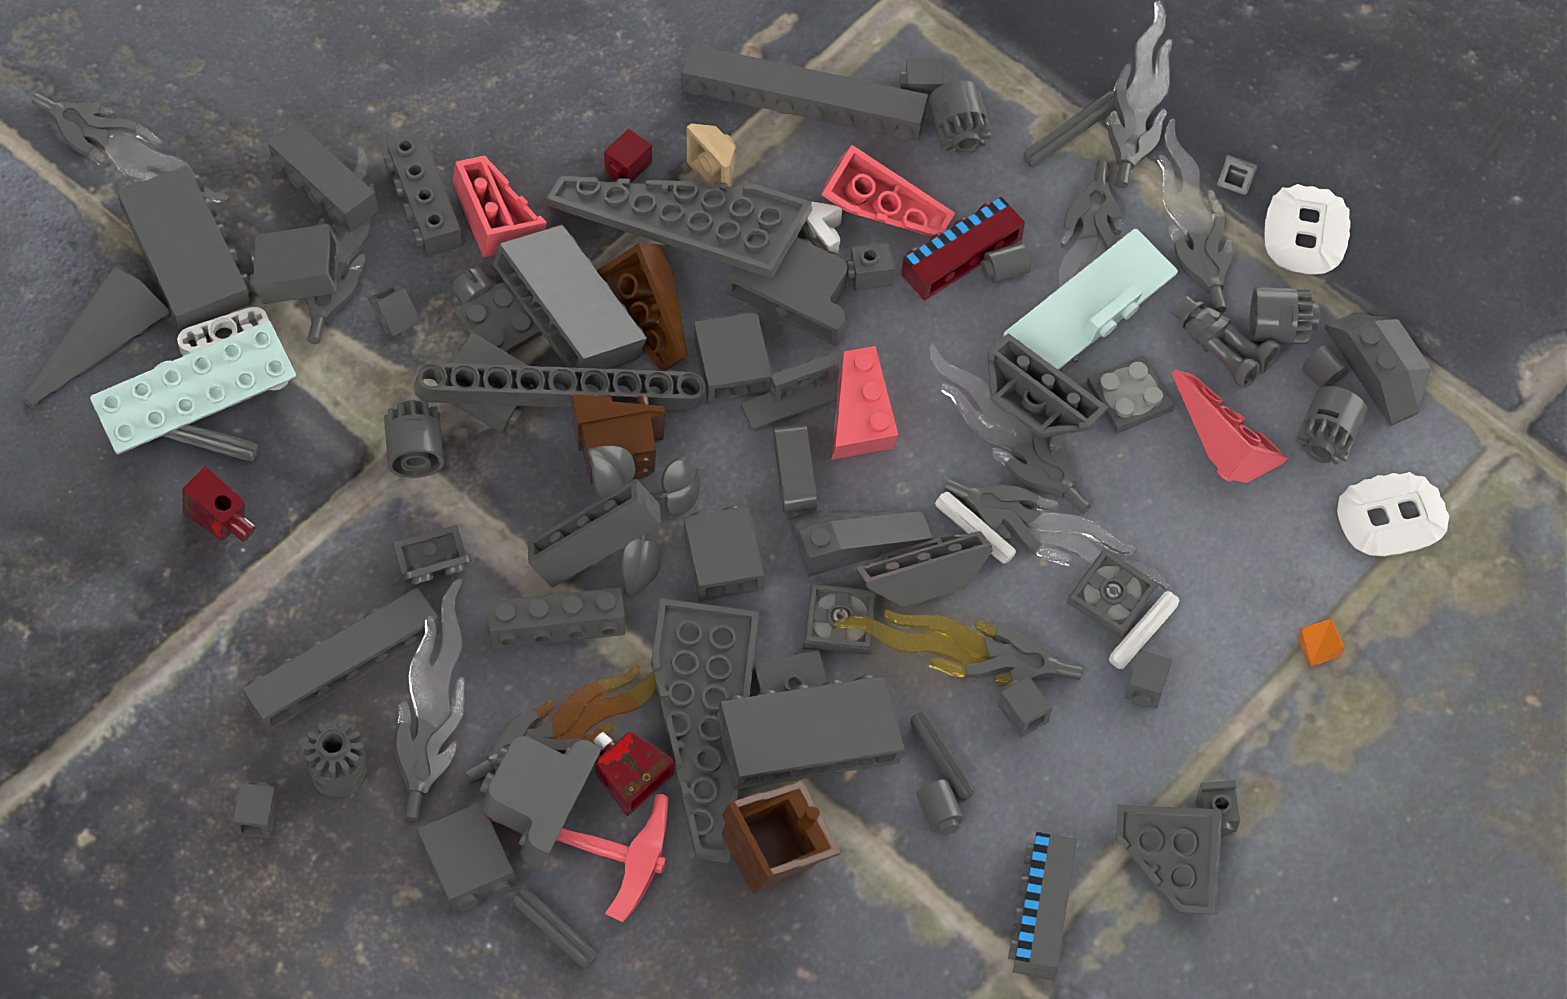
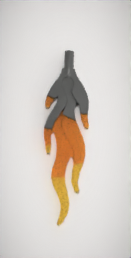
(573, 718)

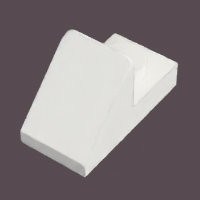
(821, 224)

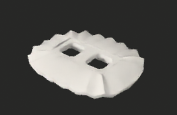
(1284, 224)
(1399, 534)

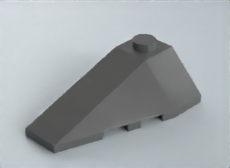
(851, 536)

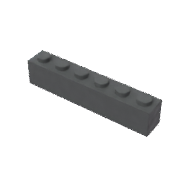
(339, 660)

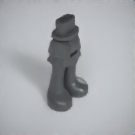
(1211, 327)

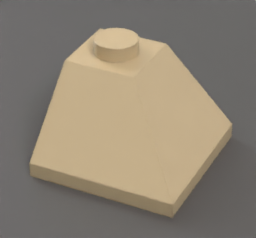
(710, 154)

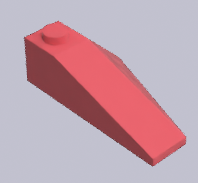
(877, 193)
(1228, 443)

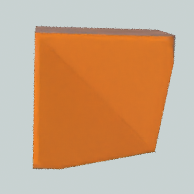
(1320, 642)

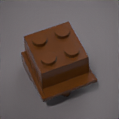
(624, 425)
(776, 835)

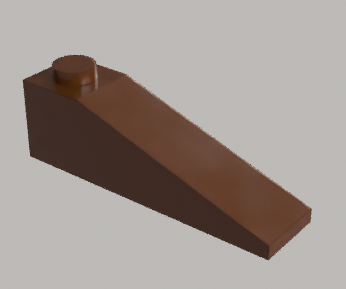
(647, 289)

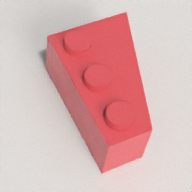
(491, 205)
(863, 407)

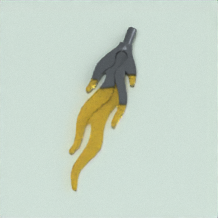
(978, 656)

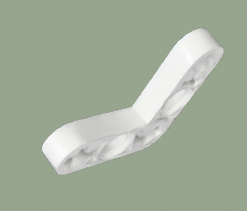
(210, 327)

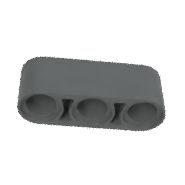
(795, 468)

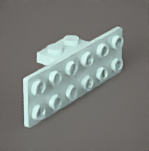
(1094, 300)
(192, 387)

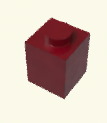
(627, 156)

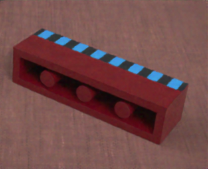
(961, 248)

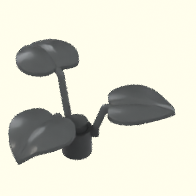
(681, 486)

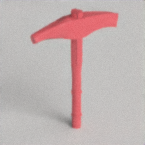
(640, 859)

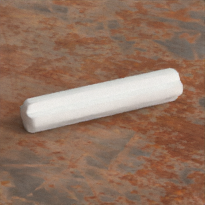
(971, 523)
(1144, 630)

